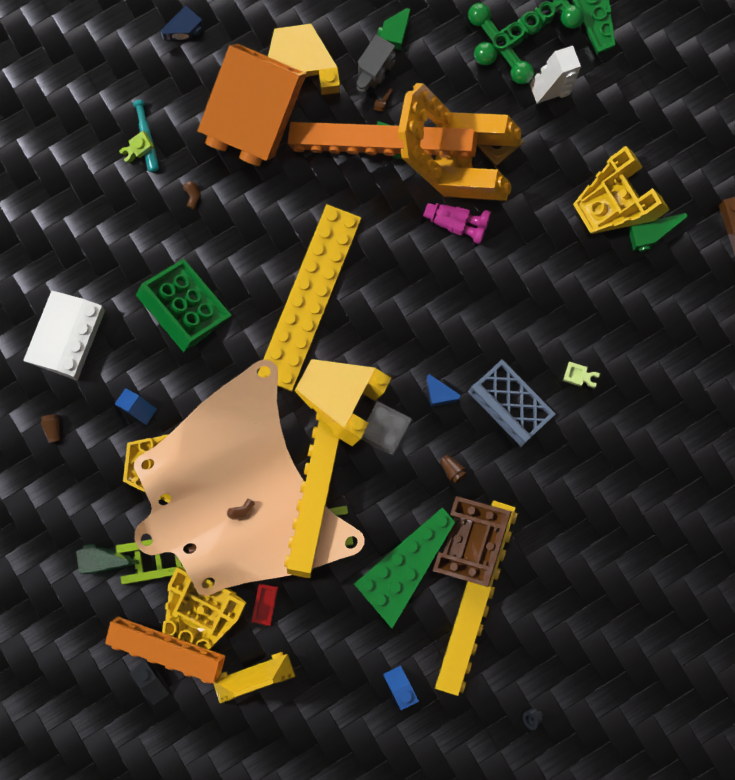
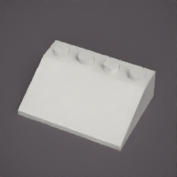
(64, 334)

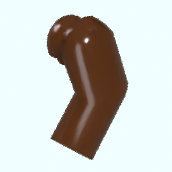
(193, 192)

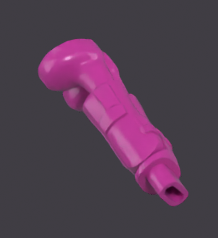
(456, 218)

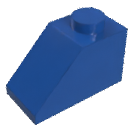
(400, 688)

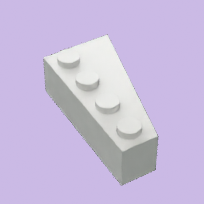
(557, 76)

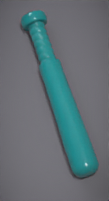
(150, 157)

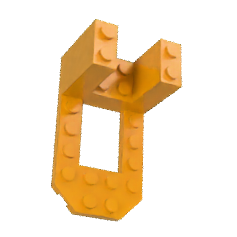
(454, 175)

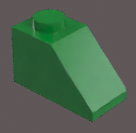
(395, 28)

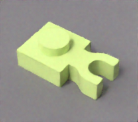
(577, 374)

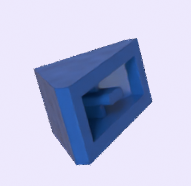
(440, 393)
(136, 406)

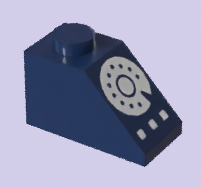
(183, 26)

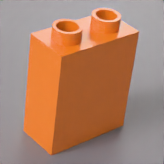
(250, 104)

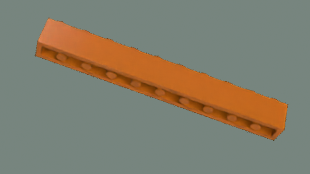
(379, 139)

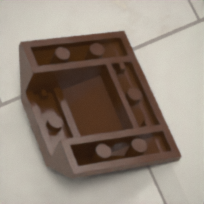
(473, 541)

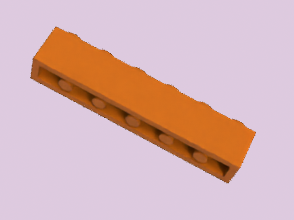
(165, 650)

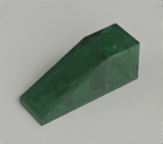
(97, 560)

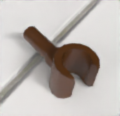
(380, 104)

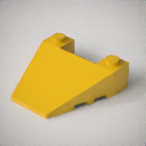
(304, 50)
(612, 199)
(334, 392)
(254, 677)

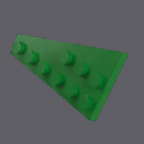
(597, 23)
(397, 575)

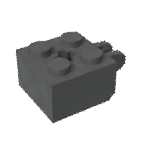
(374, 63)

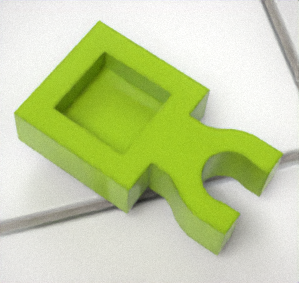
(138, 147)

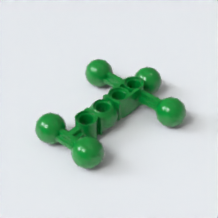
(521, 71)

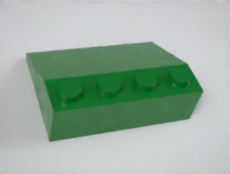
(182, 304)

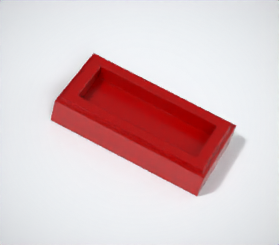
(264, 604)

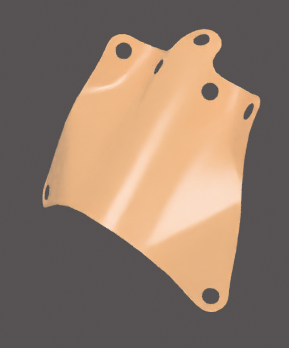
(216, 462)

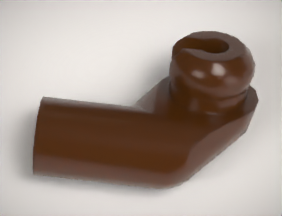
(241, 512)

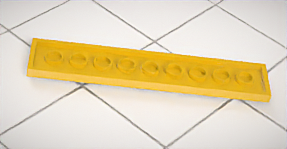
(310, 295)

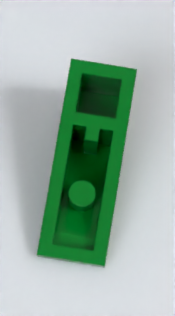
(648, 234)

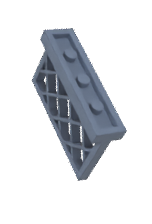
(503, 416)

